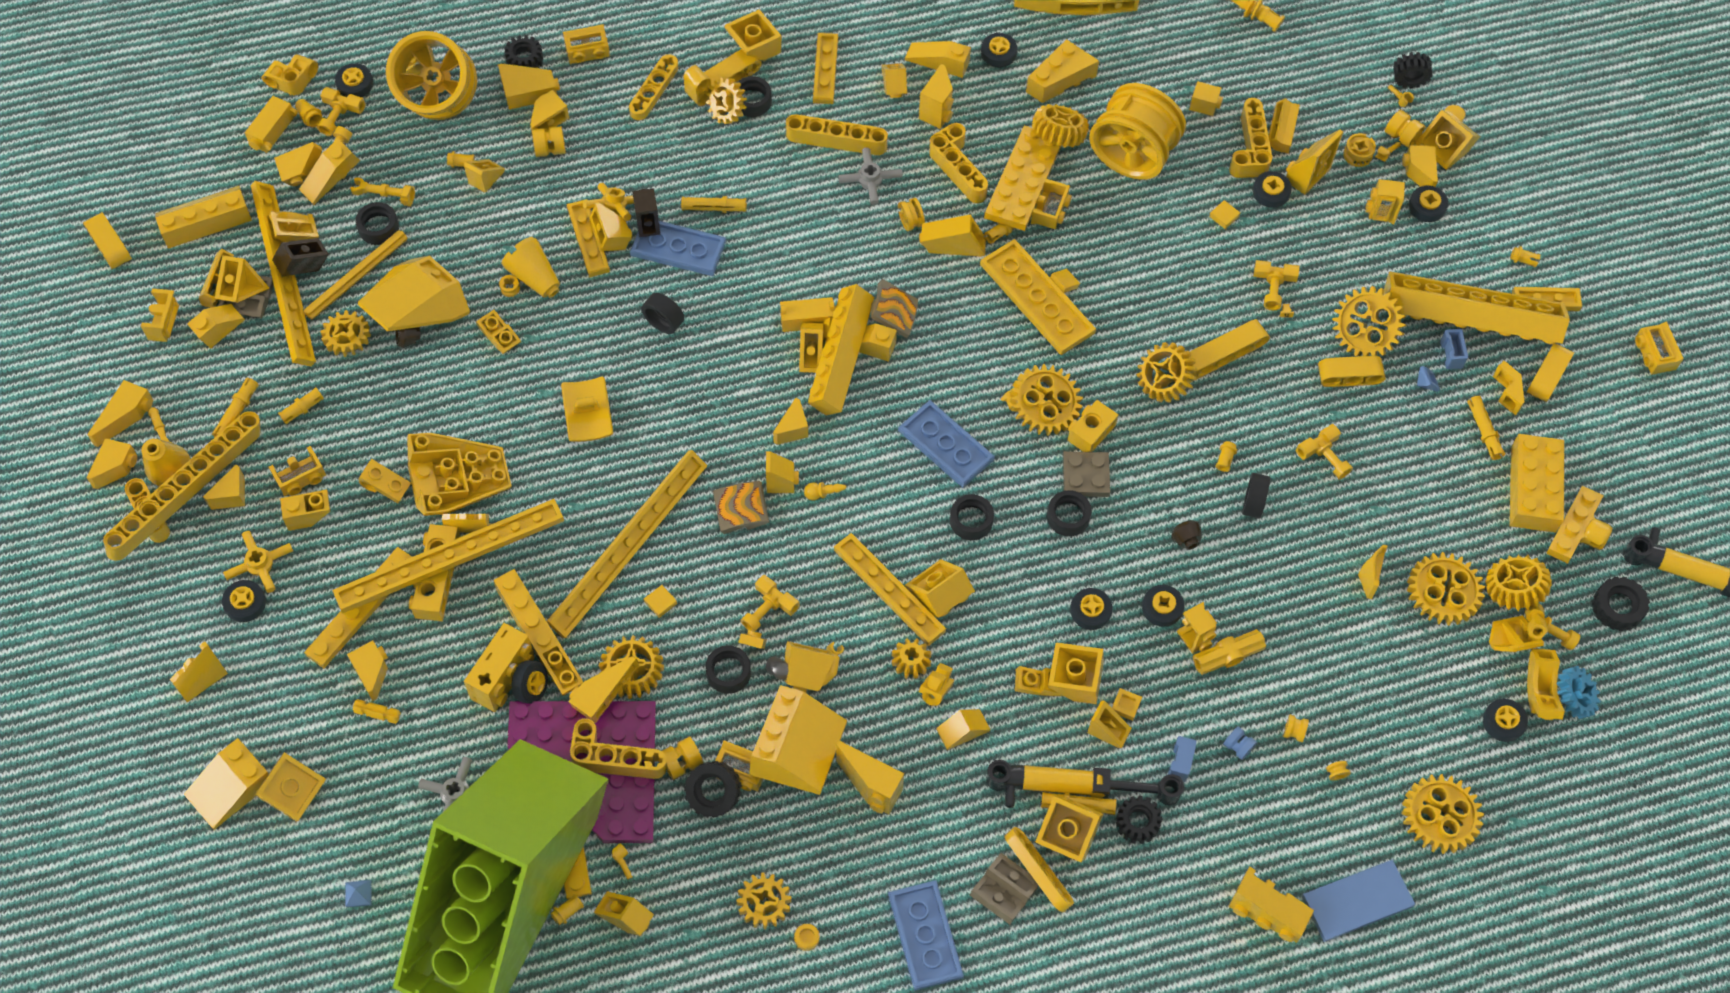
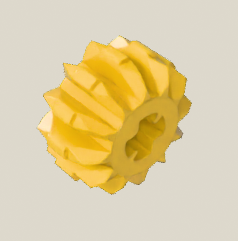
(919, 662)

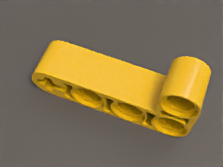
(735, 66)
(946, 153)
(1258, 153)
(619, 753)

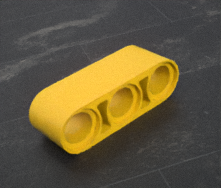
(107, 240)
(1351, 371)
(1550, 372)
(131, 488)

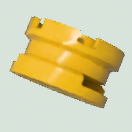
(1353, 153)
(911, 214)

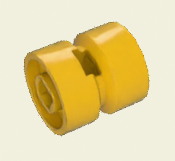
(1402, 127)
(541, 138)
(689, 754)

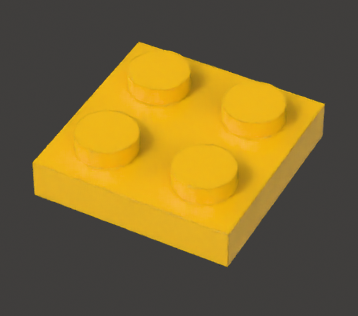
(290, 787)

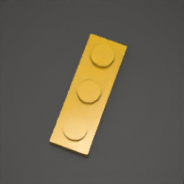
(1569, 296)

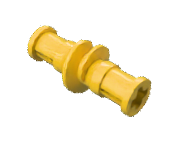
(1261, 12)

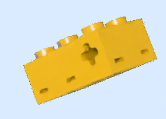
(493, 672)

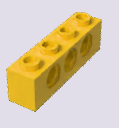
(434, 606)

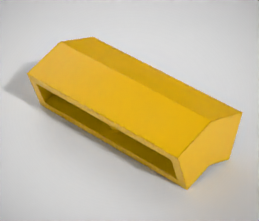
(1283, 125)
(205, 298)

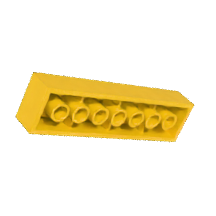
(1478, 308)

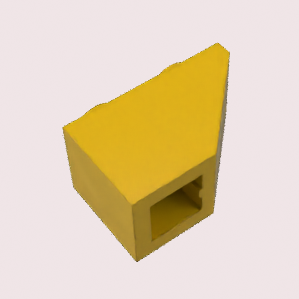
(304, 509)

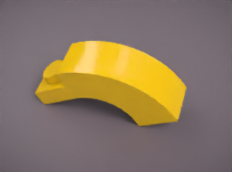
(1542, 685)

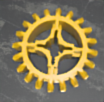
(1060, 125)
(1171, 364)
(1513, 580)
(649, 669)

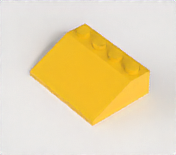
(797, 741)

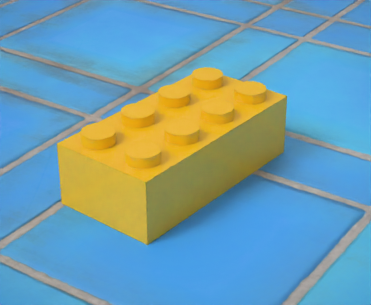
(1537, 483)

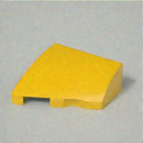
(466, 522)
(198, 673)

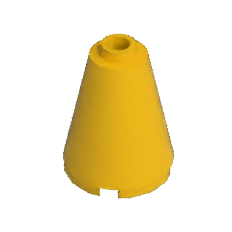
(532, 267)
(162, 459)

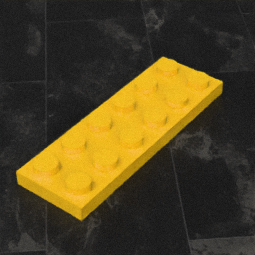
(1022, 180)
(1038, 297)

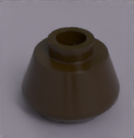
(407, 337)
(1187, 534)

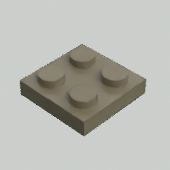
(1087, 473)

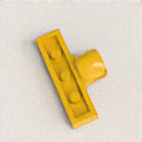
(1580, 527)

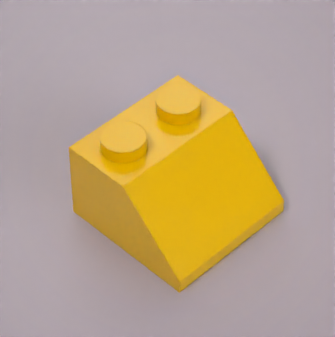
(755, 35)
(937, 99)
(1450, 138)
(941, 587)
(1077, 672)

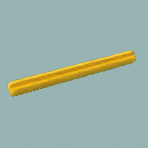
(355, 274)

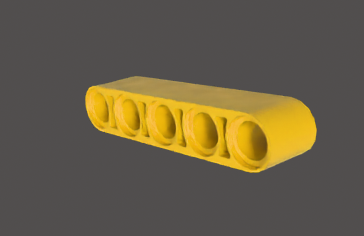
(836, 134)
(1228, 348)

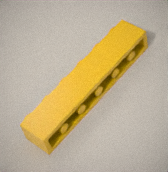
(841, 350)

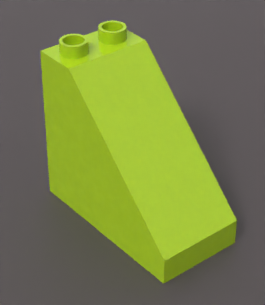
(496, 872)

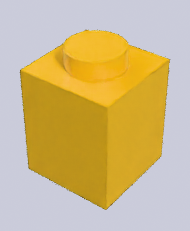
(1206, 98)

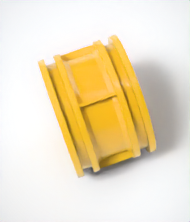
(418, 46)
(1137, 131)

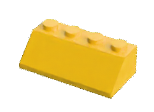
(203, 217)

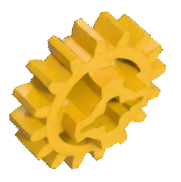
(726, 100)
(345, 333)
(772, 905)

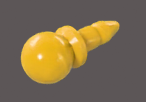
(814, 491)

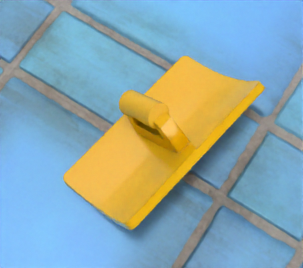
(587, 410)

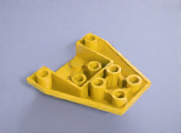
(415, 296)
(453, 472)

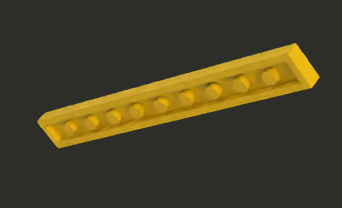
(285, 287)
(626, 544)
(447, 555)

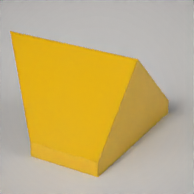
(237, 280)

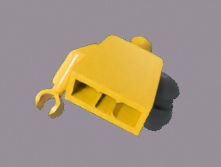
(806, 666)

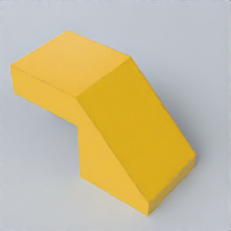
(1511, 379)

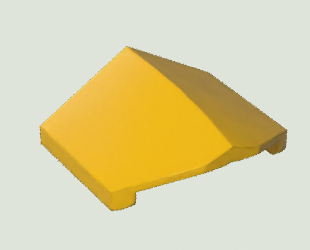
(293, 226)
(1370, 572)
(1512, 635)

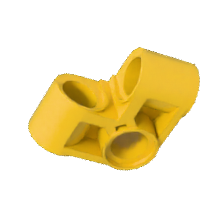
(293, 77)

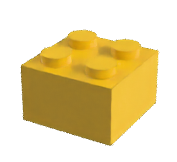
(1069, 828)

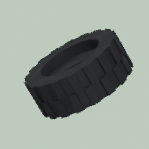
(1631, 590)
(696, 798)

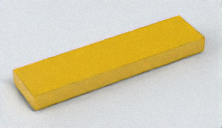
(825, 68)
(592, 255)

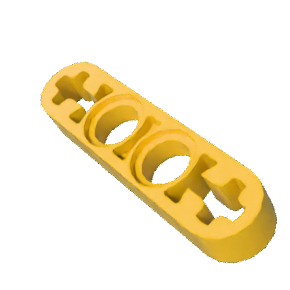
(652, 86)
(1039, 869)

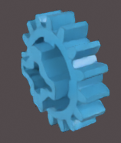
(1578, 692)

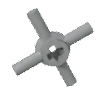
(870, 176)
(450, 785)

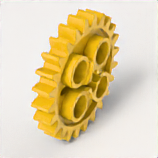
(1362, 341)
(1058, 387)
(1467, 594)
(1432, 831)

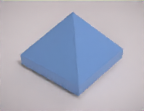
(1427, 379)
(358, 893)

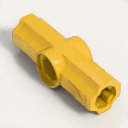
(1229, 652)

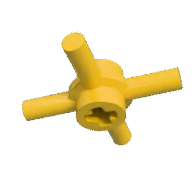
(612, 199)
(257, 568)

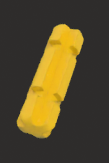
(376, 711)

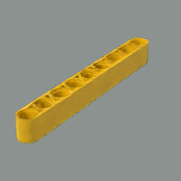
(178, 493)

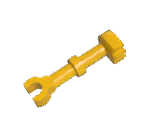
(406, 194)

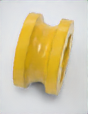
(509, 292)
(1338, 770)

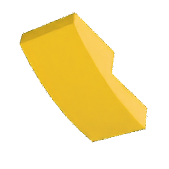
(498, 332)
(1033, 681)

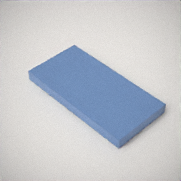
(681, 248)
(946, 443)
(1358, 900)
(925, 935)

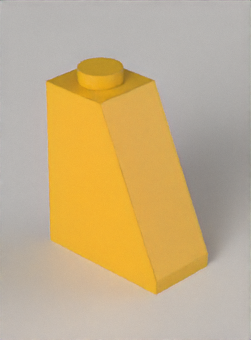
(525, 84)
(953, 237)

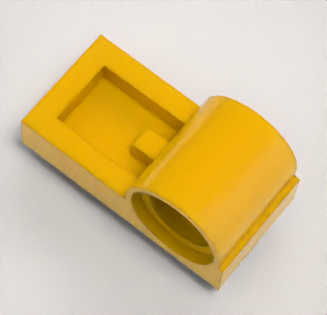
(381, 479)

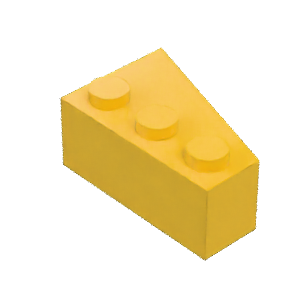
(1061, 70)
(1270, 908)

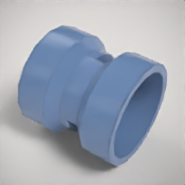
(1244, 747)

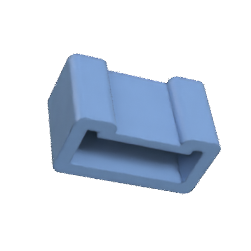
(1455, 348)
(1183, 759)

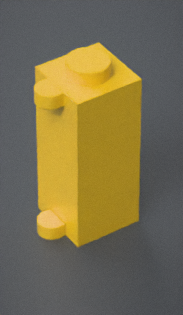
(270, 124)
(807, 310)

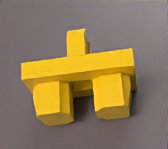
(937, 684)

